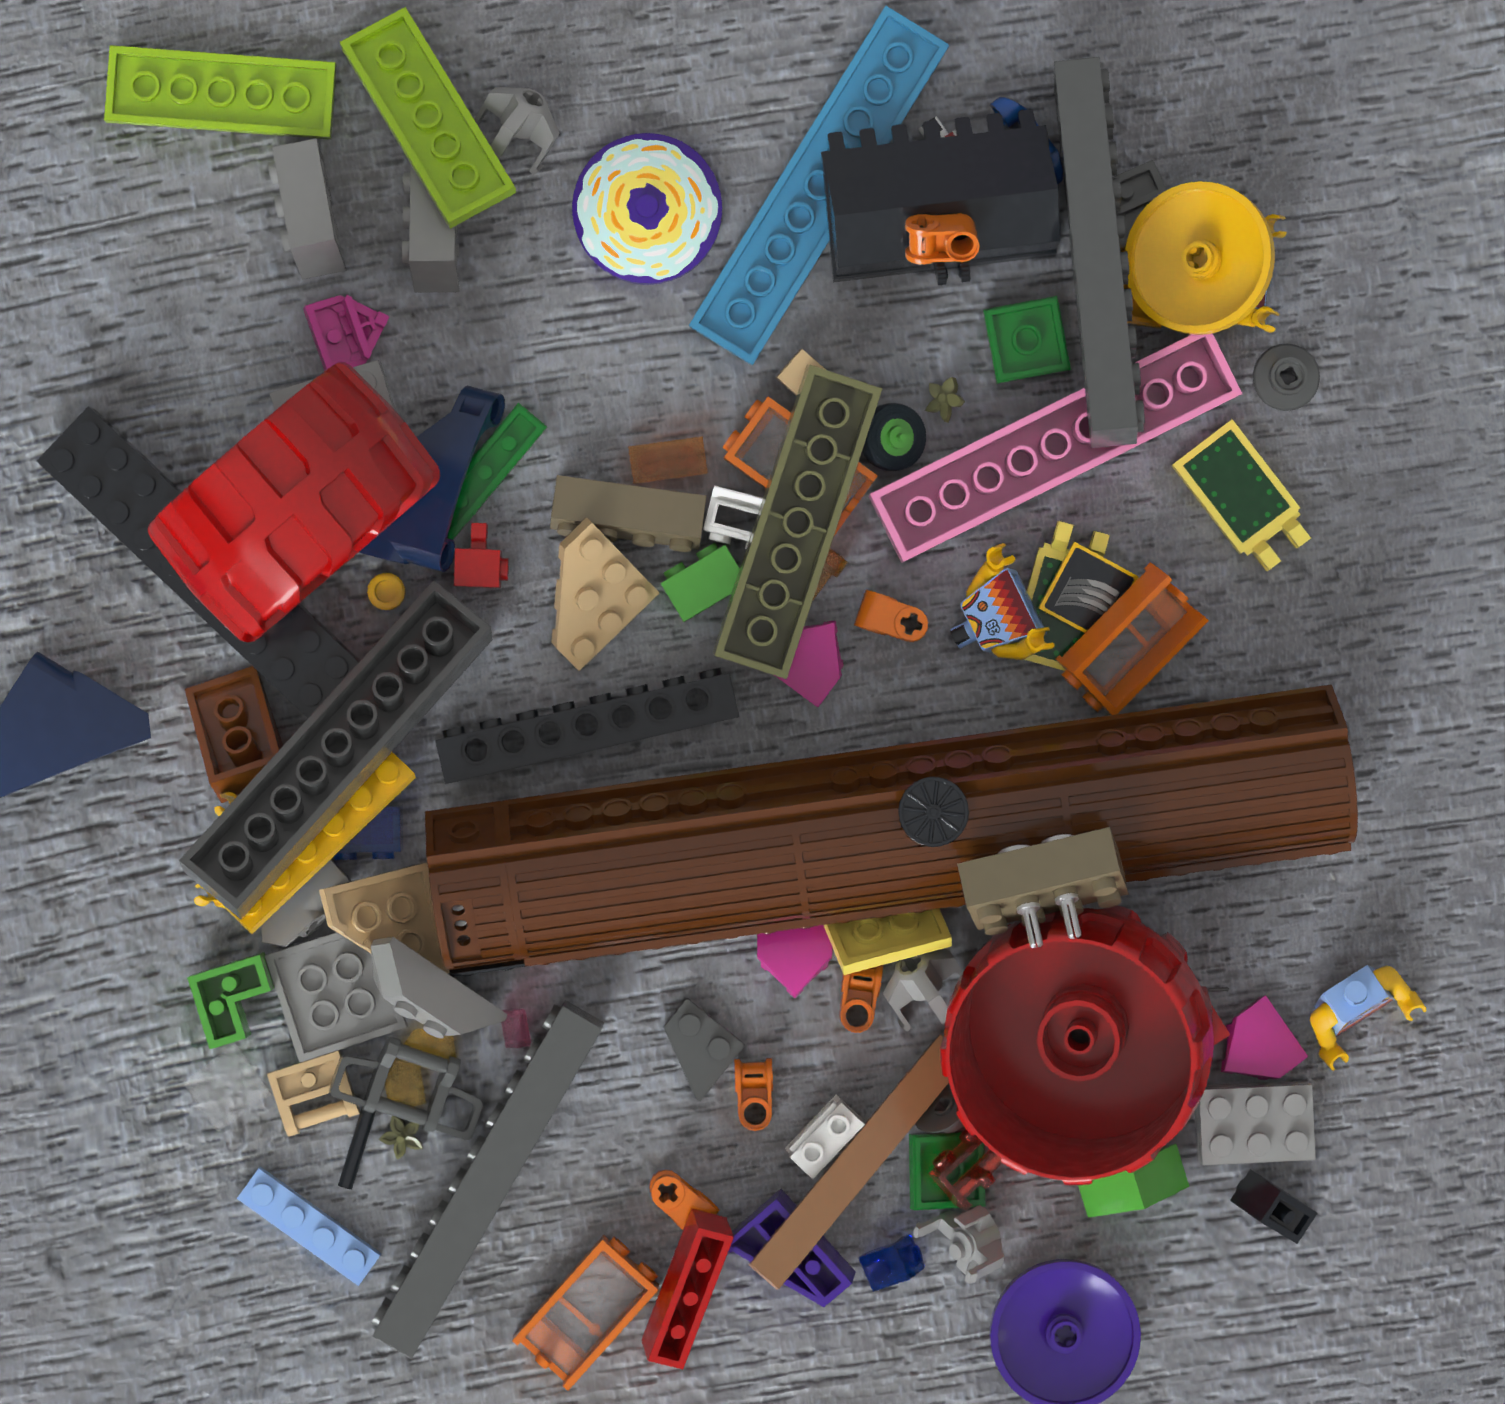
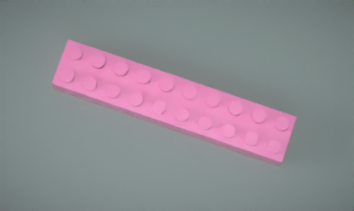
(1045, 450)

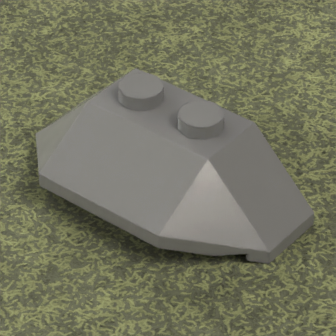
(427, 992)

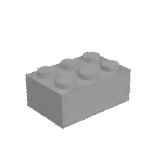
(1255, 1123)

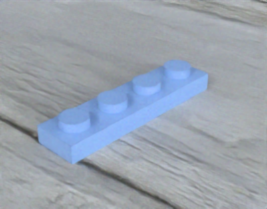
(309, 1226)

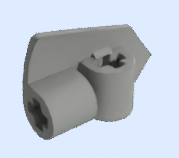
(304, 910)

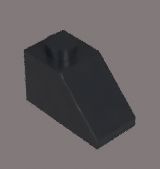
(1273, 1206)

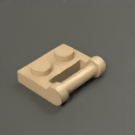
(305, 1082)

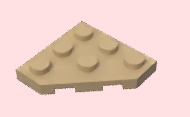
(595, 594)
(384, 907)

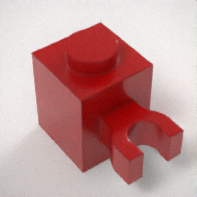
(479, 565)

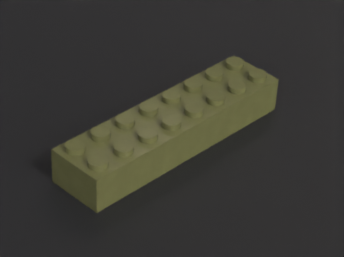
(797, 521)

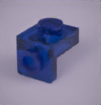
(892, 1263)

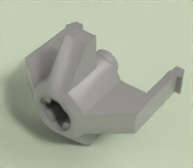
(523, 116)
(920, 980)
(972, 1240)

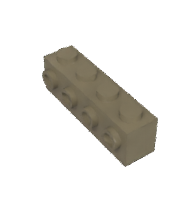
(629, 512)

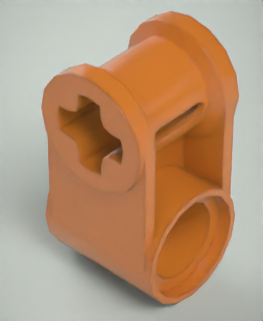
(938, 238)
(883, 616)
(860, 993)
(754, 1090)
(680, 1203)

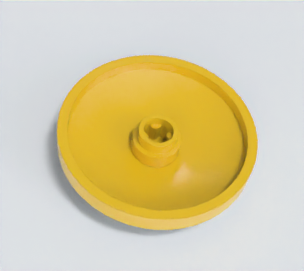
(1199, 258)

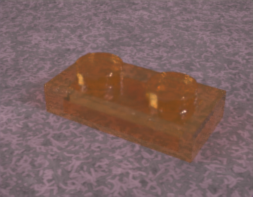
(668, 460)

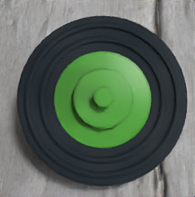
(895, 437)

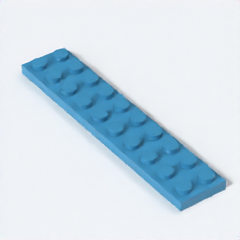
(793, 220)

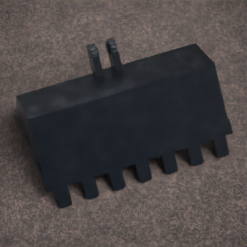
(992, 176)

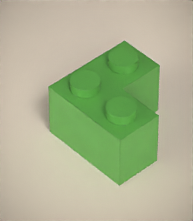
(220, 993)
(1138, 1189)

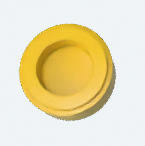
(386, 591)

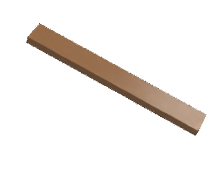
(852, 1168)

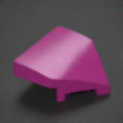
(344, 330)
(816, 663)
(795, 955)
(1261, 1043)

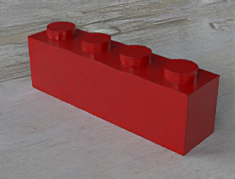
(687, 1288)

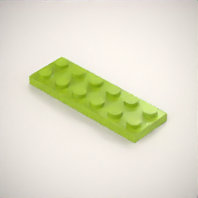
(220, 92)
(428, 117)

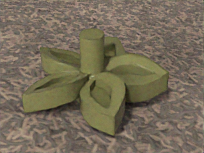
(945, 398)
(401, 1136)

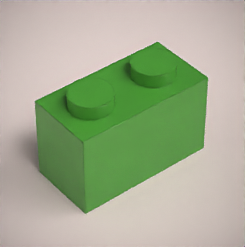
(701, 583)

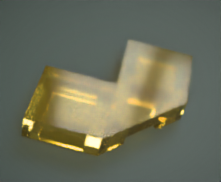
(405, 1078)

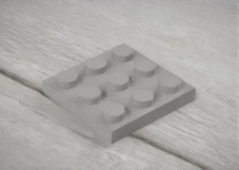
(330, 996)

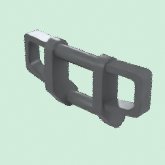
(428, 1119)

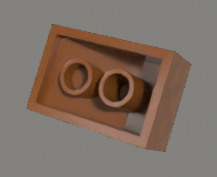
(233, 729)

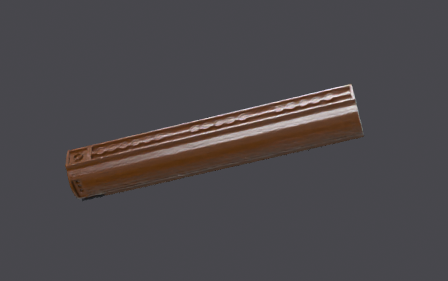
(827, 842)

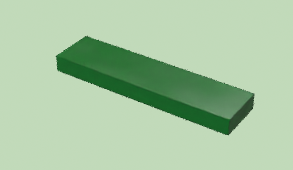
(494, 463)

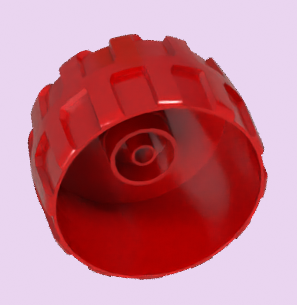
(293, 501)
(1064, 1103)

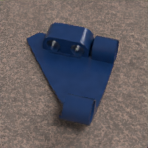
(423, 529)
(60, 722)

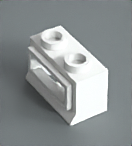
(732, 499)
(824, 1136)

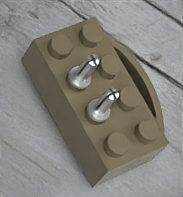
(1044, 879)

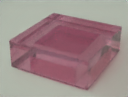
(516, 1028)

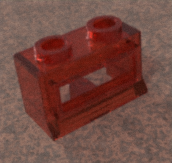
(978, 1175)

